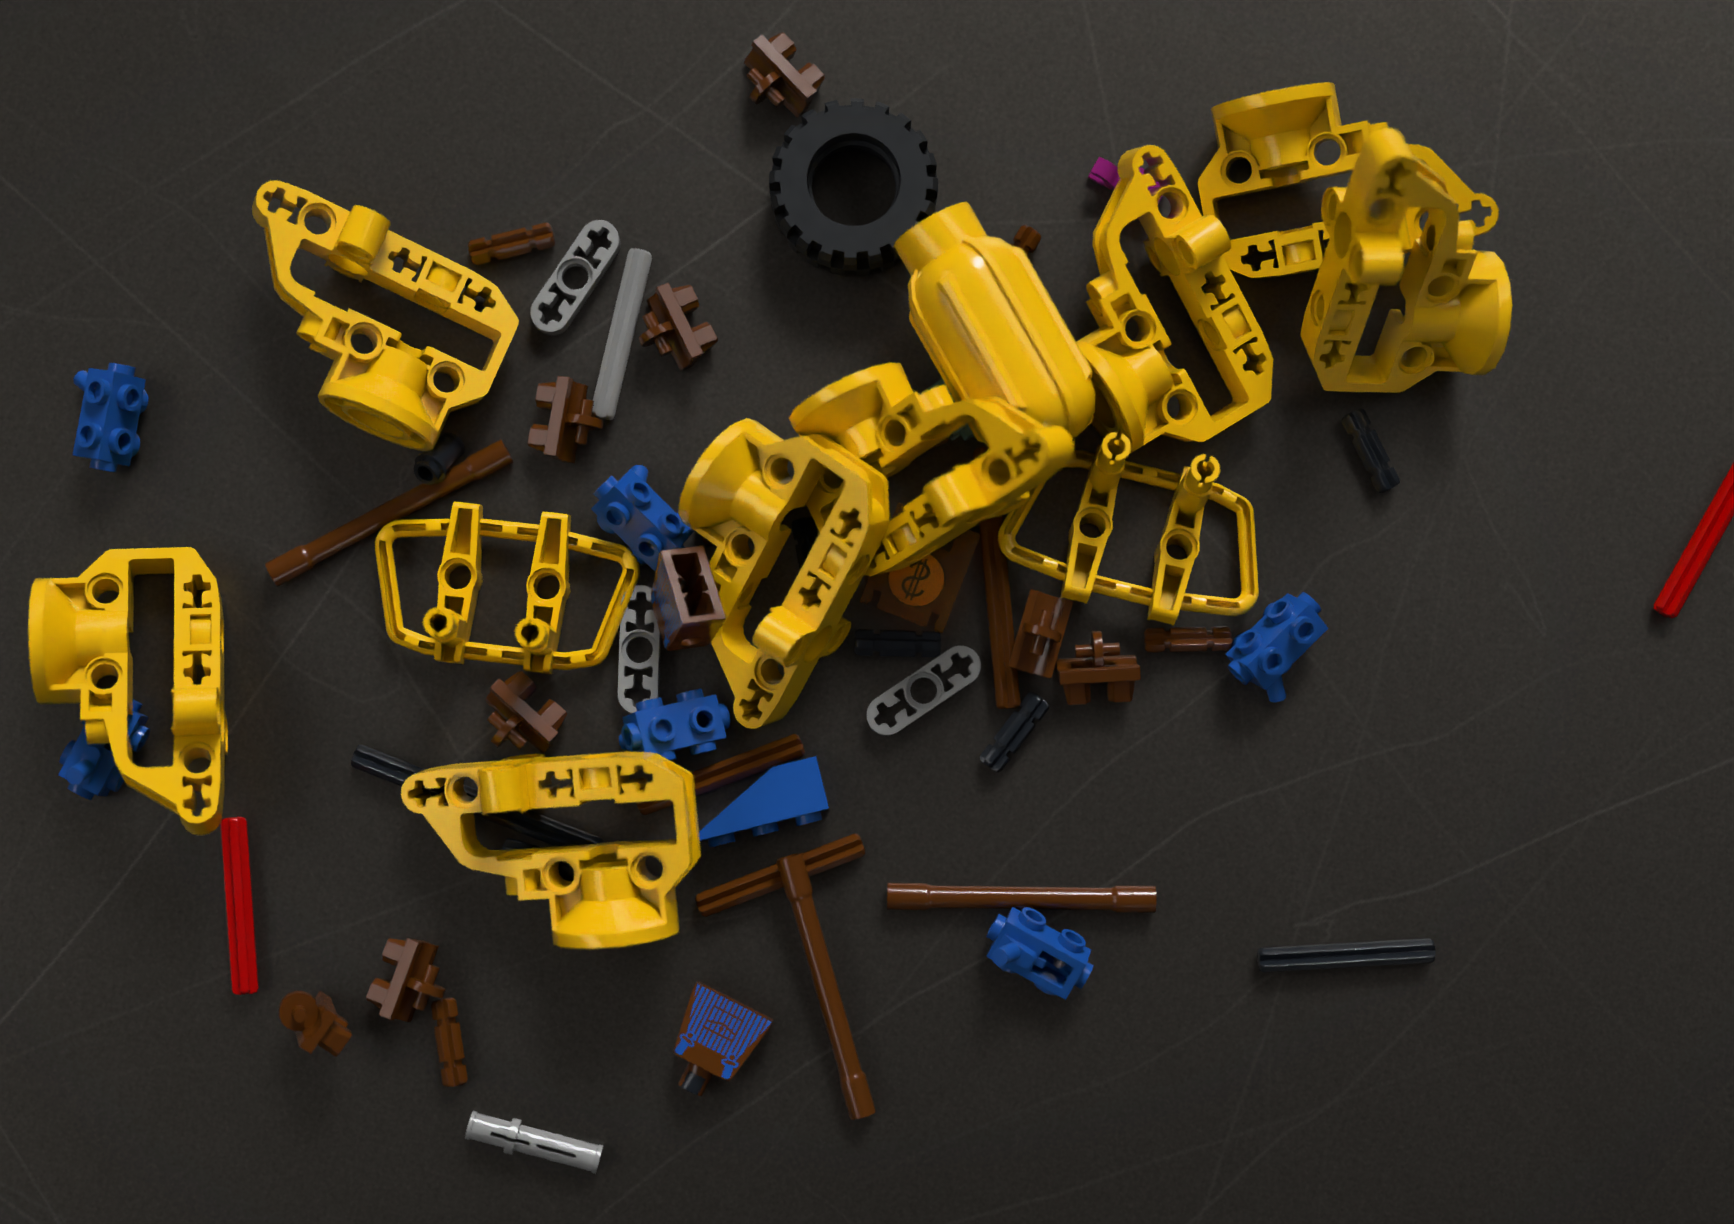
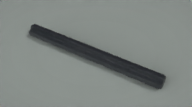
(525, 822)

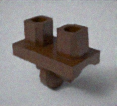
(778, 78)
(670, 328)
(568, 422)
(1040, 634)
(1097, 664)
(517, 720)
(411, 981)
(314, 1021)

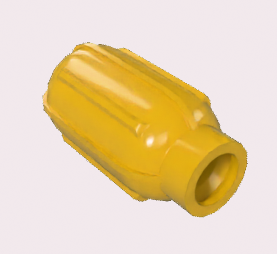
(993, 323)

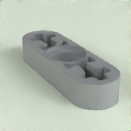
(602, 256)
(945, 663)
(628, 683)

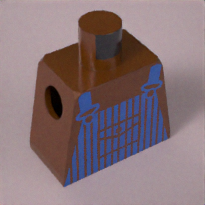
(689, 613)
(716, 1037)

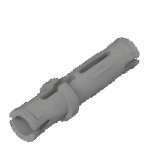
(533, 1141)

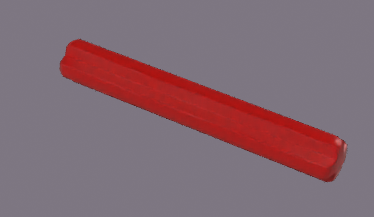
(1698, 550)
(239, 905)

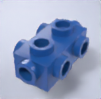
(109, 416)
(639, 516)
(1276, 643)
(674, 726)
(92, 766)
(1039, 952)

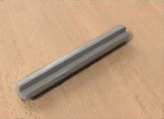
(621, 333)

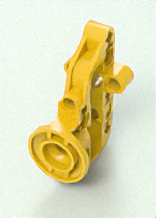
(1280, 140)
(1453, 294)
(1135, 376)
(393, 385)
(891, 425)
(745, 492)
(82, 640)
(612, 891)

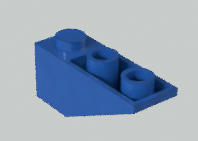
(778, 795)

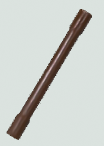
(307, 556)
(1117, 898)
(852, 1078)

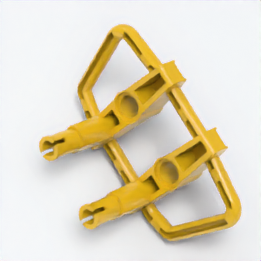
(1181, 528)
(541, 629)

